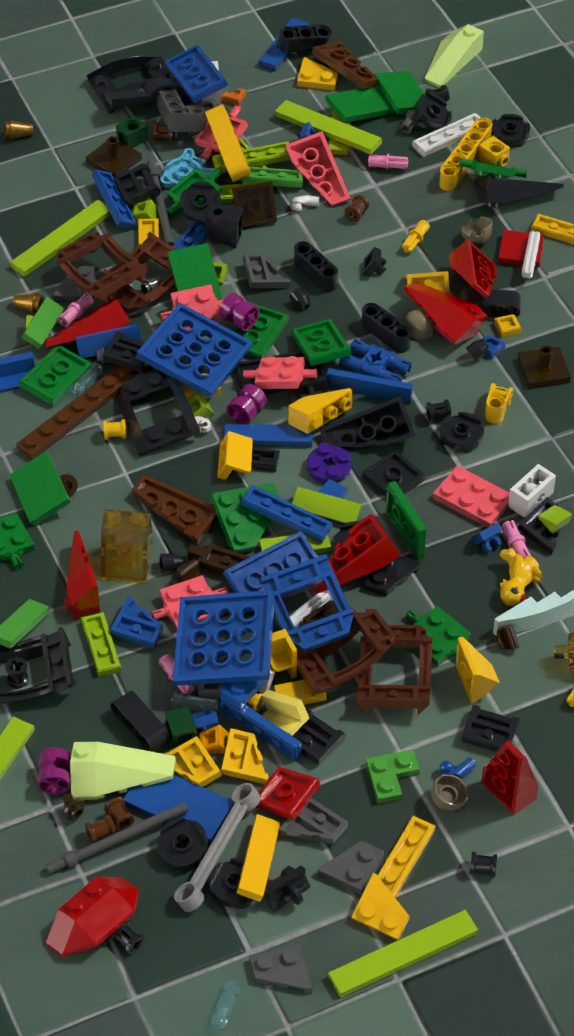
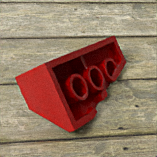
(453, 316)
(103, 318)
(361, 553)

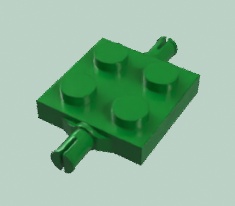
(499, 171)
(194, 176)
(14, 540)
(443, 631)

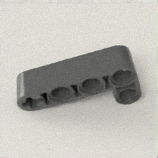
(176, 115)

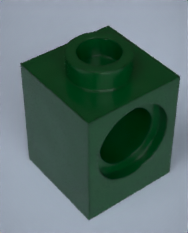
(132, 132)
(180, 726)

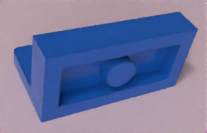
(14, 369)

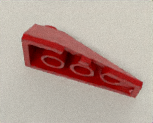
(474, 267)
(81, 583)
(510, 778)

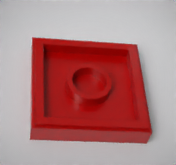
(514, 248)
(287, 792)

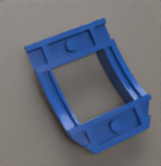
(298, 578)

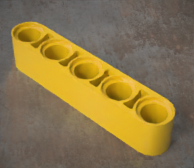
(228, 142)
(468, 148)

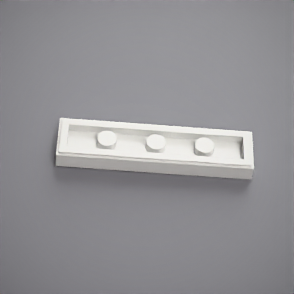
(444, 136)

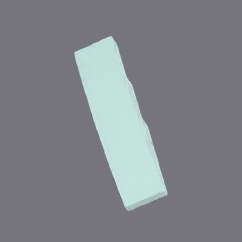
(533, 614)

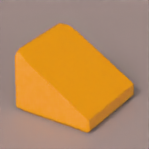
(214, 739)

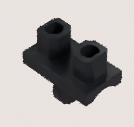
(308, 387)
(288, 888)

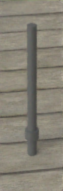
(160, 204)
(71, 858)

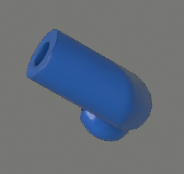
(460, 771)

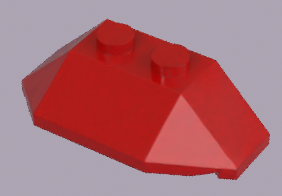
(92, 915)

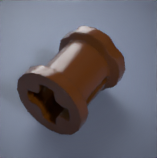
(158, 132)
(356, 201)
(119, 813)
(100, 829)

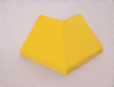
(474, 671)

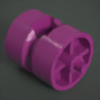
(240, 312)
(246, 404)
(54, 771)

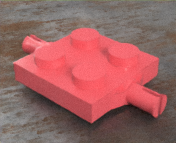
(206, 137)
(199, 299)
(280, 373)
(171, 597)

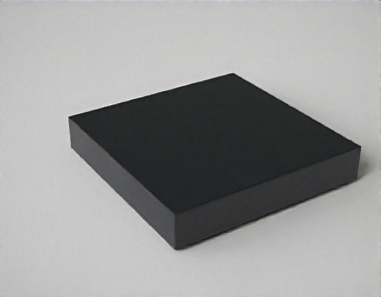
(393, 468)

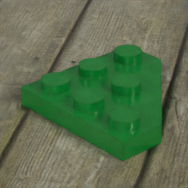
(240, 525)

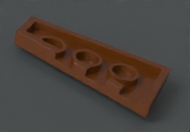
(342, 62)
(180, 509)

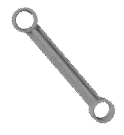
(245, 799)

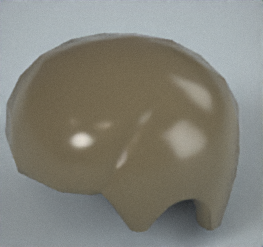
(479, 231)
(420, 325)
(449, 792)

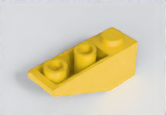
(318, 409)

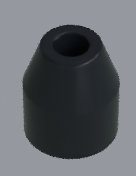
(300, 299)
(477, 348)
(169, 562)

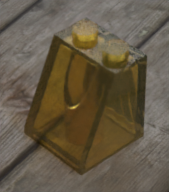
(126, 546)

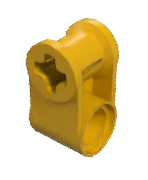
(497, 403)

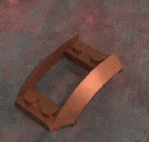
(157, 251)
(128, 269)
(316, 672)
(398, 695)

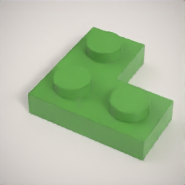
(386, 771)

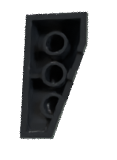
(502, 191)
(376, 426)

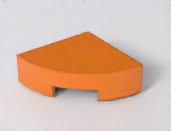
(234, 97)

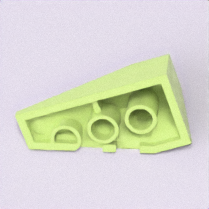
(454, 54)
(108, 768)

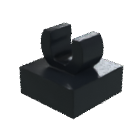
(374, 263)

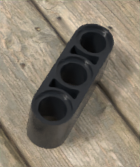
(302, 37)
(315, 266)
(497, 304)
(386, 327)
(140, 721)

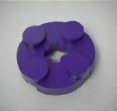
(329, 454)

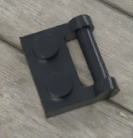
(131, 188)
(123, 352)
(489, 734)
(314, 744)

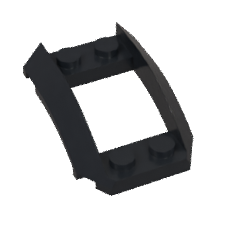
(102, 83)
(162, 433)
(57, 665)

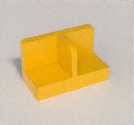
(283, 653)

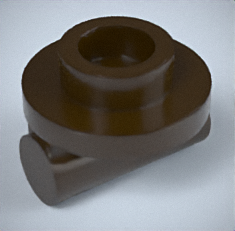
(70, 483)
(188, 571)
(507, 638)
(72, 808)

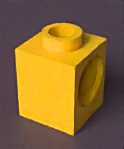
(494, 152)

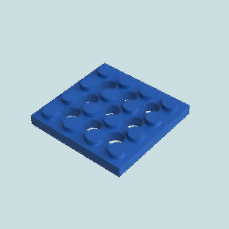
(192, 338)
(232, 669)

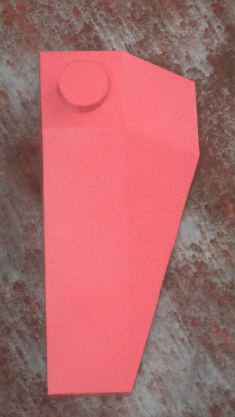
(318, 166)

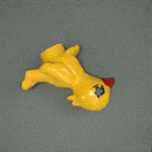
(521, 574)

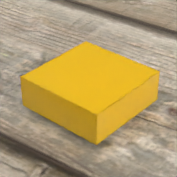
(507, 325)

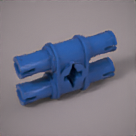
(375, 361)

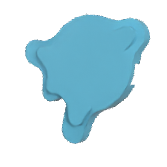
(181, 167)

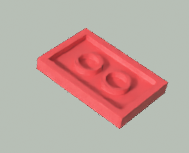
(472, 497)

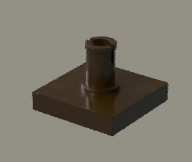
(113, 157)
(257, 202)
(544, 367)

